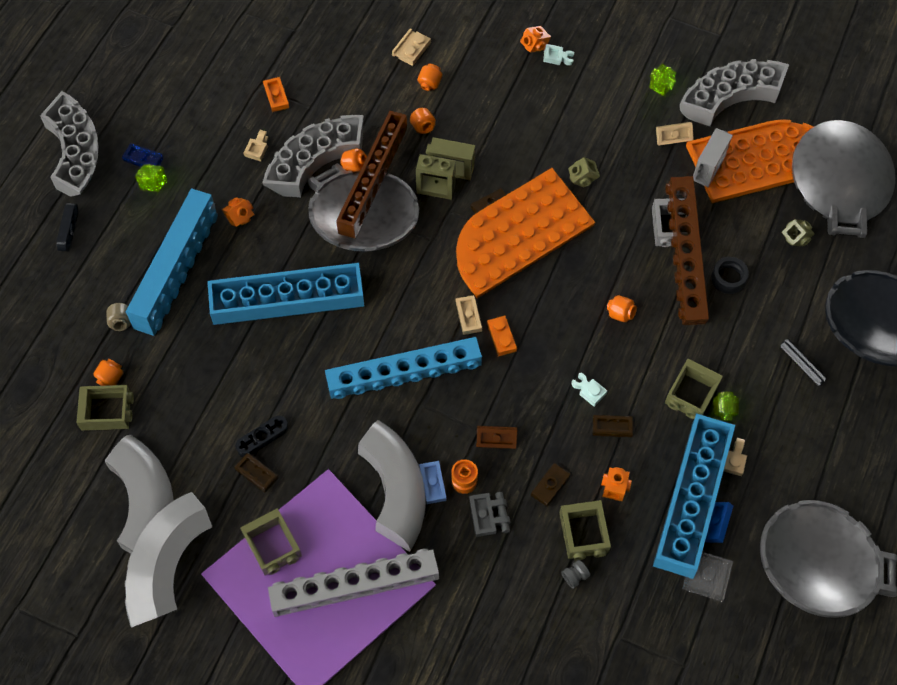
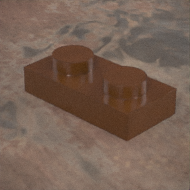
(496, 437)

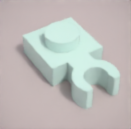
(555, 55)
(590, 391)

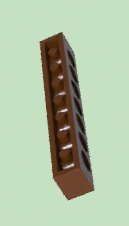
(371, 175)
(685, 187)

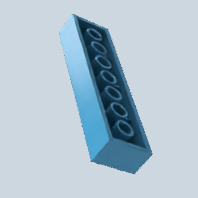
(172, 262)
(285, 293)
(694, 496)

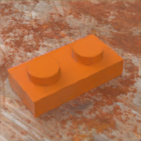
(276, 94)
(501, 335)

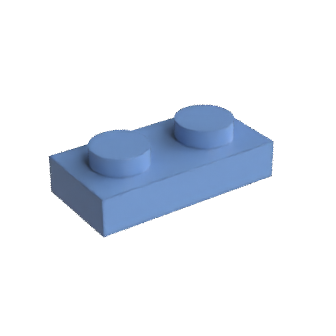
(433, 482)

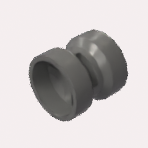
(575, 574)

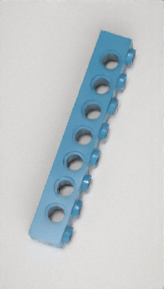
(355, 372)

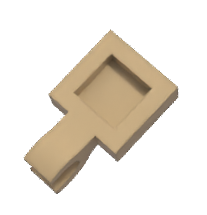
(258, 147)
(735, 460)

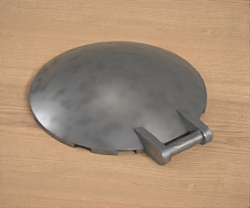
(843, 174)
(386, 223)
(824, 559)

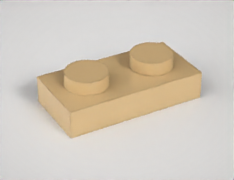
(674, 133)
(468, 315)

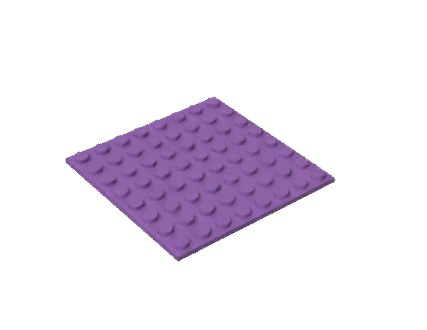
(331, 534)

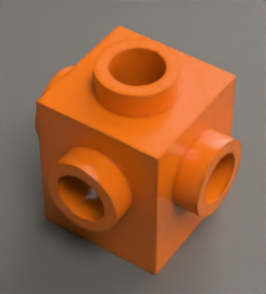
(535, 39)
(238, 211)
(616, 483)

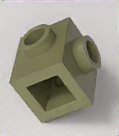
(583, 172)
(793, 234)

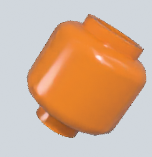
(430, 77)
(422, 120)
(353, 160)
(621, 308)
(108, 373)

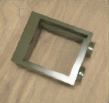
(456, 151)
(435, 186)
(700, 374)
(87, 393)
(584, 510)
(263, 524)

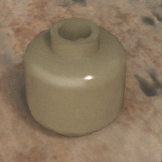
(117, 317)

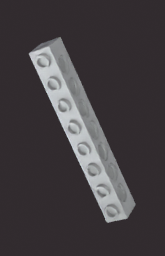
(345, 591)

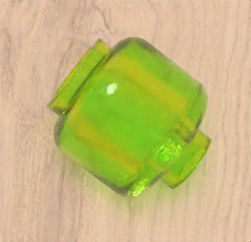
(726, 406)

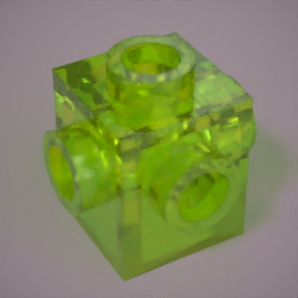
(662, 79)
(151, 178)

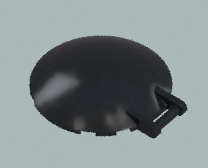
(864, 315)

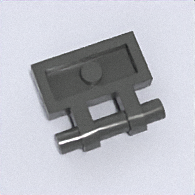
(483, 516)

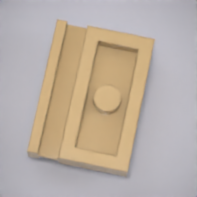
(411, 47)

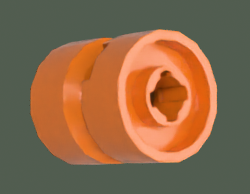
(464, 476)

